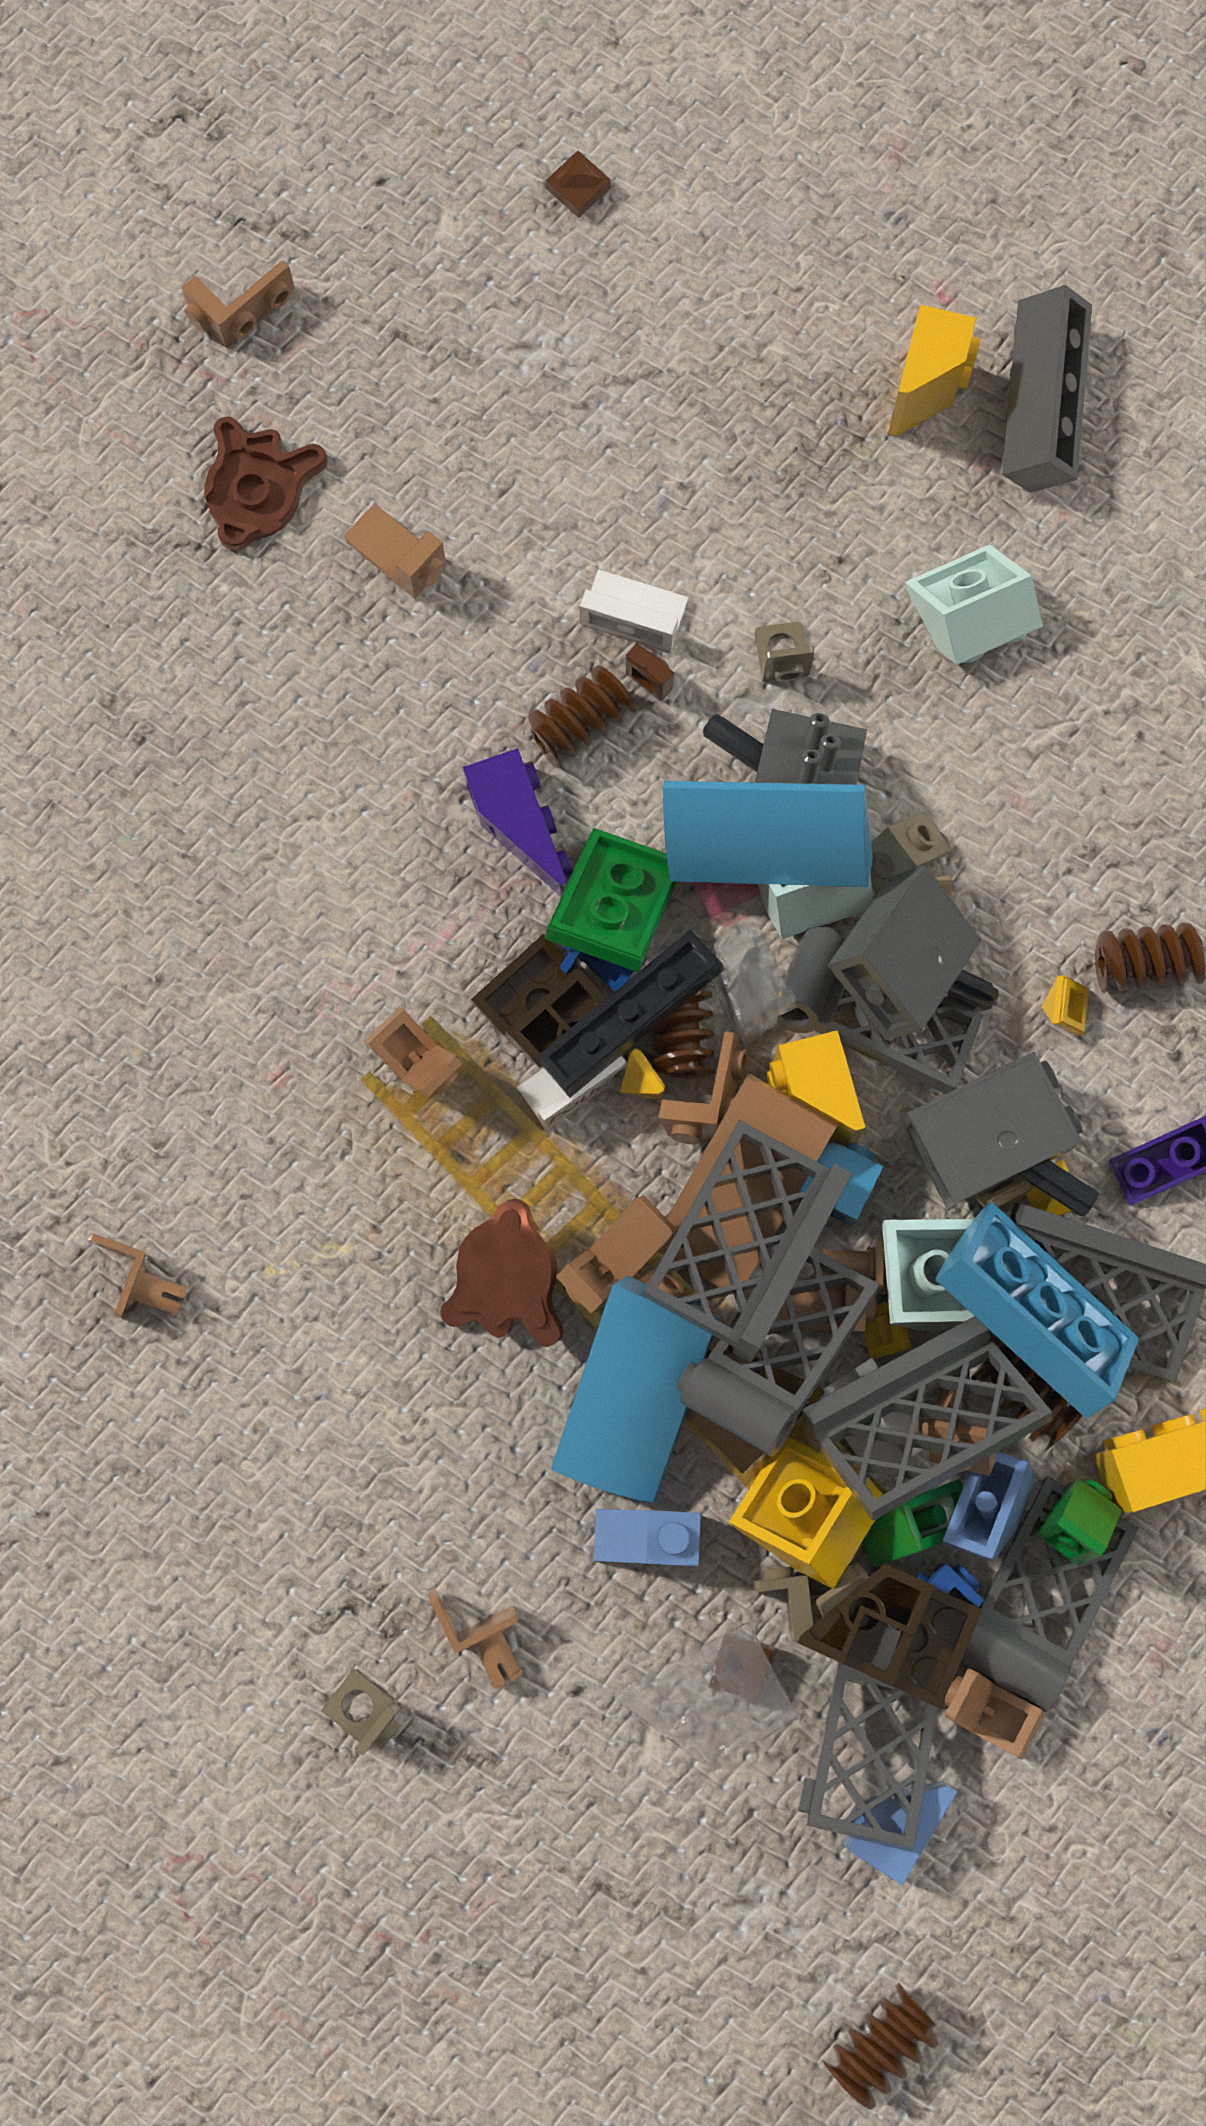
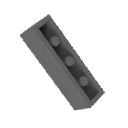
(1047, 389)

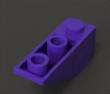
(510, 812)
(1162, 1162)

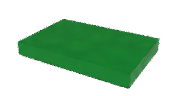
(613, 900)

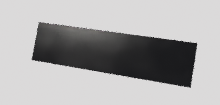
(630, 1013)

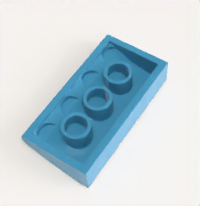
(767, 833)
(1039, 1311)
(629, 1397)

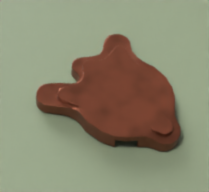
(255, 485)
(506, 1277)

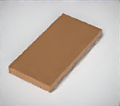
(777, 1117)

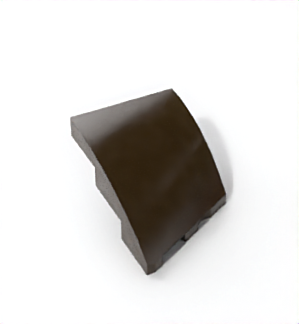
(536, 1000)
(898, 1633)

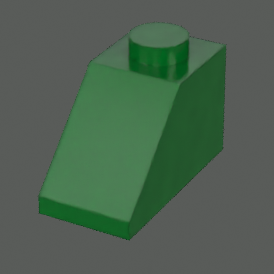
(1080, 1521)
(913, 1525)

